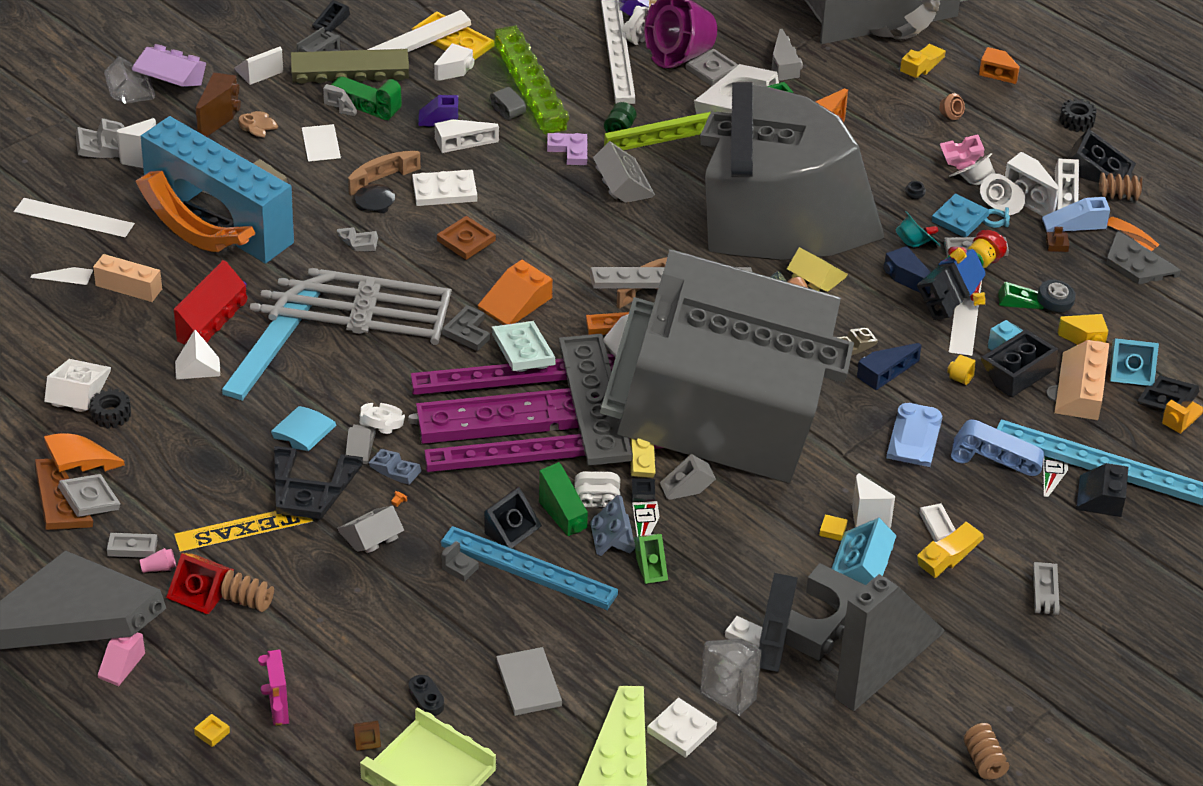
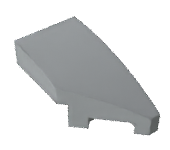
(337, 97)
(359, 241)

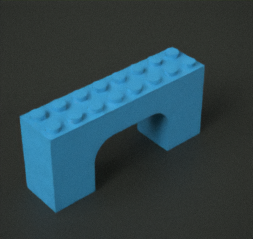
(250, 193)

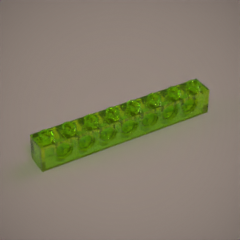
(531, 80)

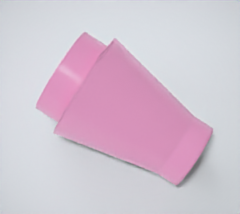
(159, 561)

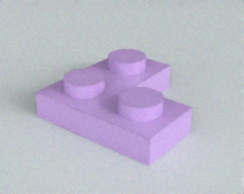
(573, 144)

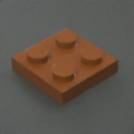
(466, 237)

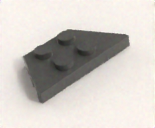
(1137, 261)

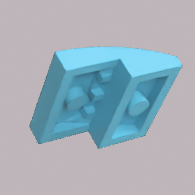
(303, 428)

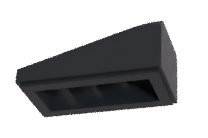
(331, 9)

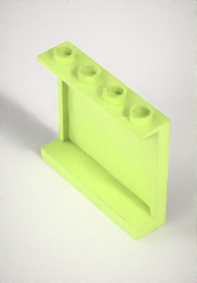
(430, 756)

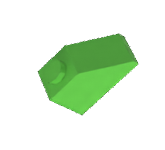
(651, 557)

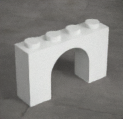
(719, 96)

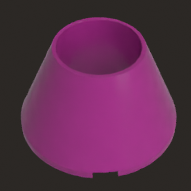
(678, 31)

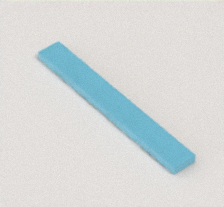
(264, 351)

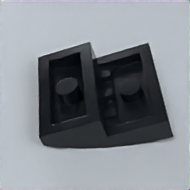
(1168, 389)

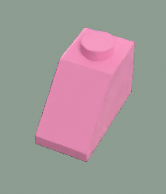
(121, 657)

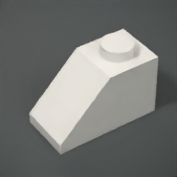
(454, 62)

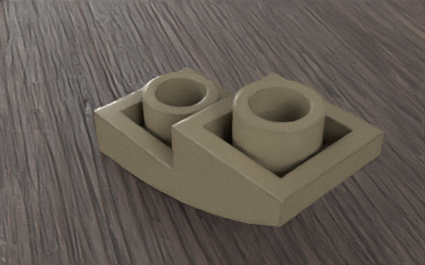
(862, 339)

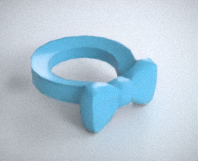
(1004, 222)

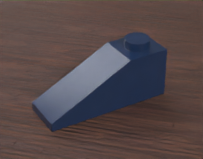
(905, 268)
(887, 364)

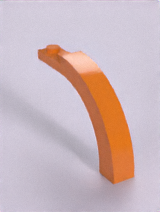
(183, 221)

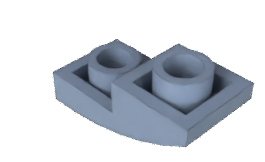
(392, 466)

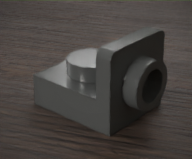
(457, 563)

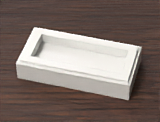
(937, 521)

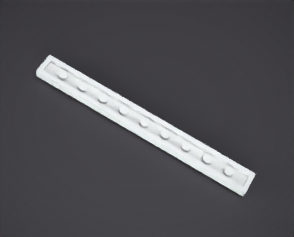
(618, 52)

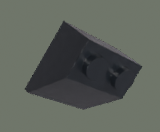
(1103, 490)

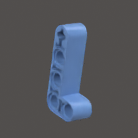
(998, 446)

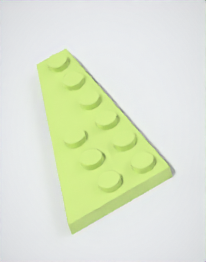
(621, 745)

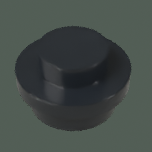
(915, 189)

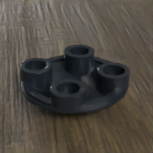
(374, 198)

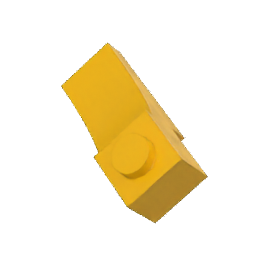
(921, 62)
(949, 550)

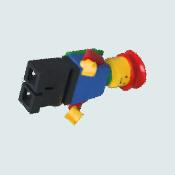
(961, 274)

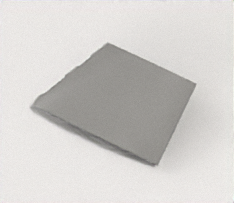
(101, 142)

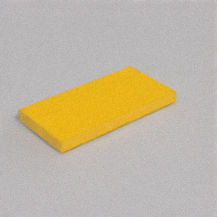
(465, 37)

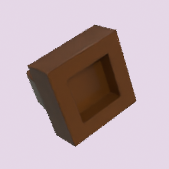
(1057, 240)
(367, 735)

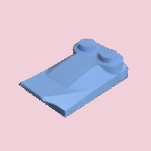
(915, 434)

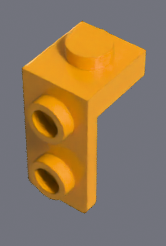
(1179, 417)

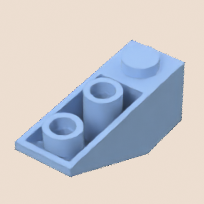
(1081, 215)

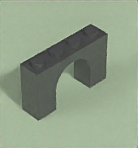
(818, 636)

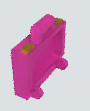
(277, 686)

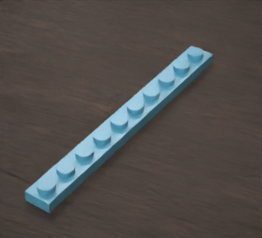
(1091, 458)

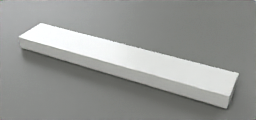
(427, 33)

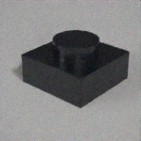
(643, 489)

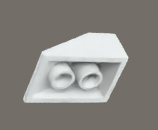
(1038, 186)
(75, 384)

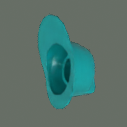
(913, 234)

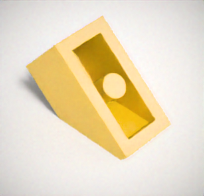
(1083, 328)

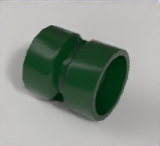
(620, 117)

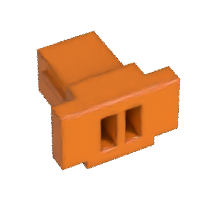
(399, 497)

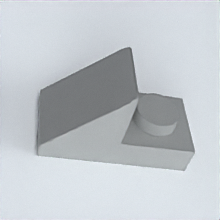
(360, 441)

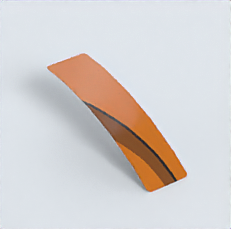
(1133, 232)

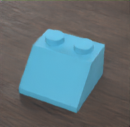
(1133, 362)

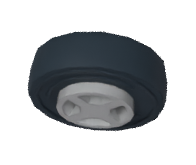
(1056, 295)

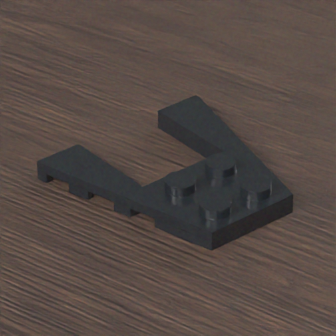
(309, 497)

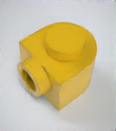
(962, 369)

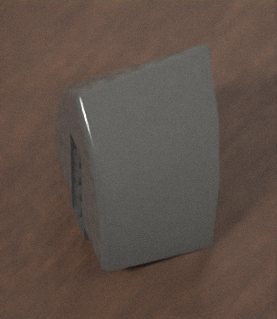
(804, 185)

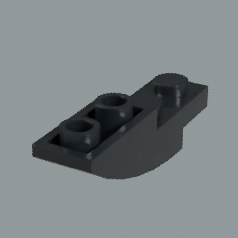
(776, 621)

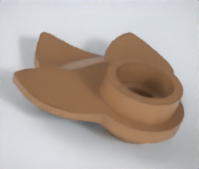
(257, 123)

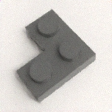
(464, 328)

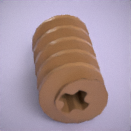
(1120, 186)
(245, 593)
(986, 751)

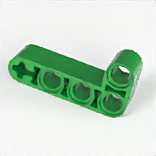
(376, 102)

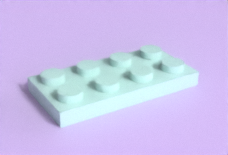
(523, 346)

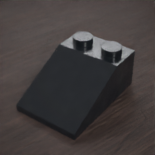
(1099, 157)

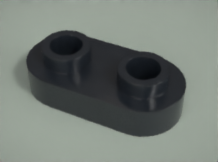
(423, 691)

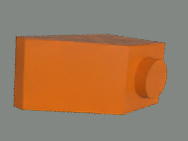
(999, 66)

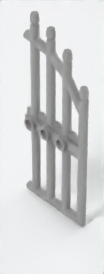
(363, 305)

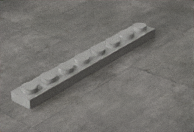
(629, 277)

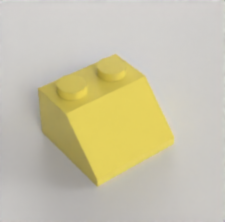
(815, 270)

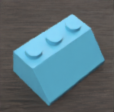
(865, 551)

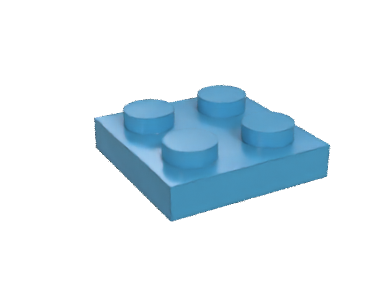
(960, 215)

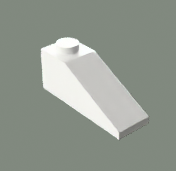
(463, 134)
(1068, 181)

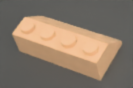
(1082, 380)

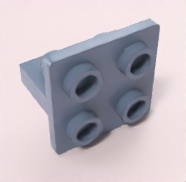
(612, 528)

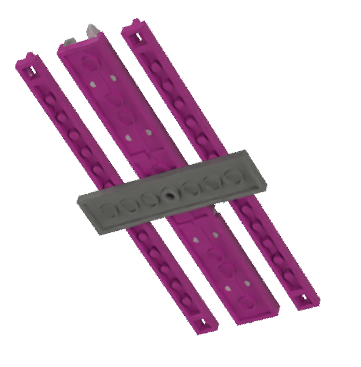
(579, 406)

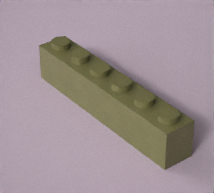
(352, 64)

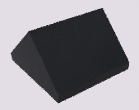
(510, 519)

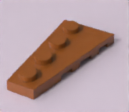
(55, 507)

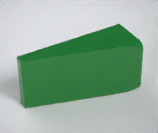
(1018, 296)

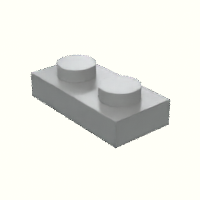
(131, 545)

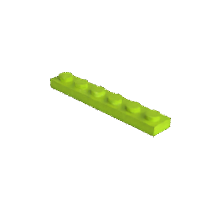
(658, 132)

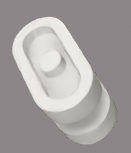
(597, 488)

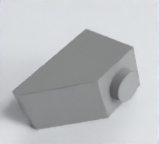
(688, 478)

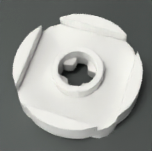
(636, 25)
(383, 417)

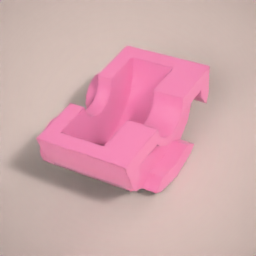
(963, 154)

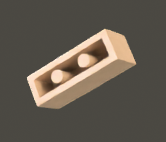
(127, 277)

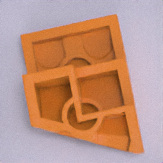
(75, 450)

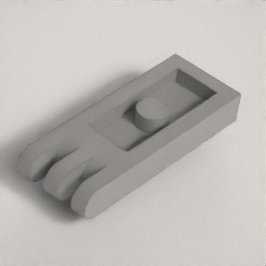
(1046, 587)

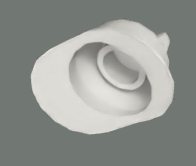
(977, 172)
(1002, 193)

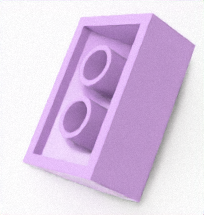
(170, 66)

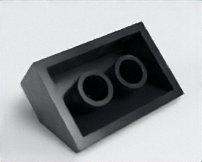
(1020, 362)

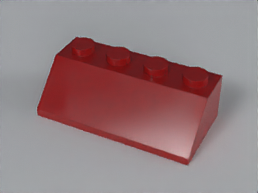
(210, 304)

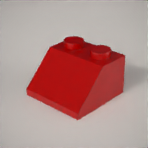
(197, 582)

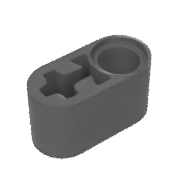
(508, 103)

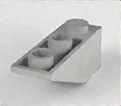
(785, 59)

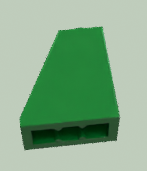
(561, 500)

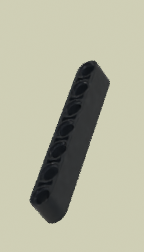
(742, 130)

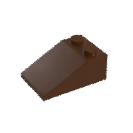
(217, 103)

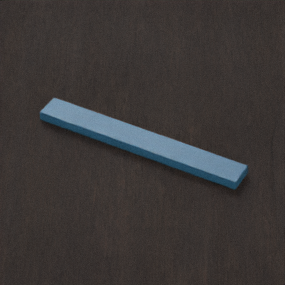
(531, 568)

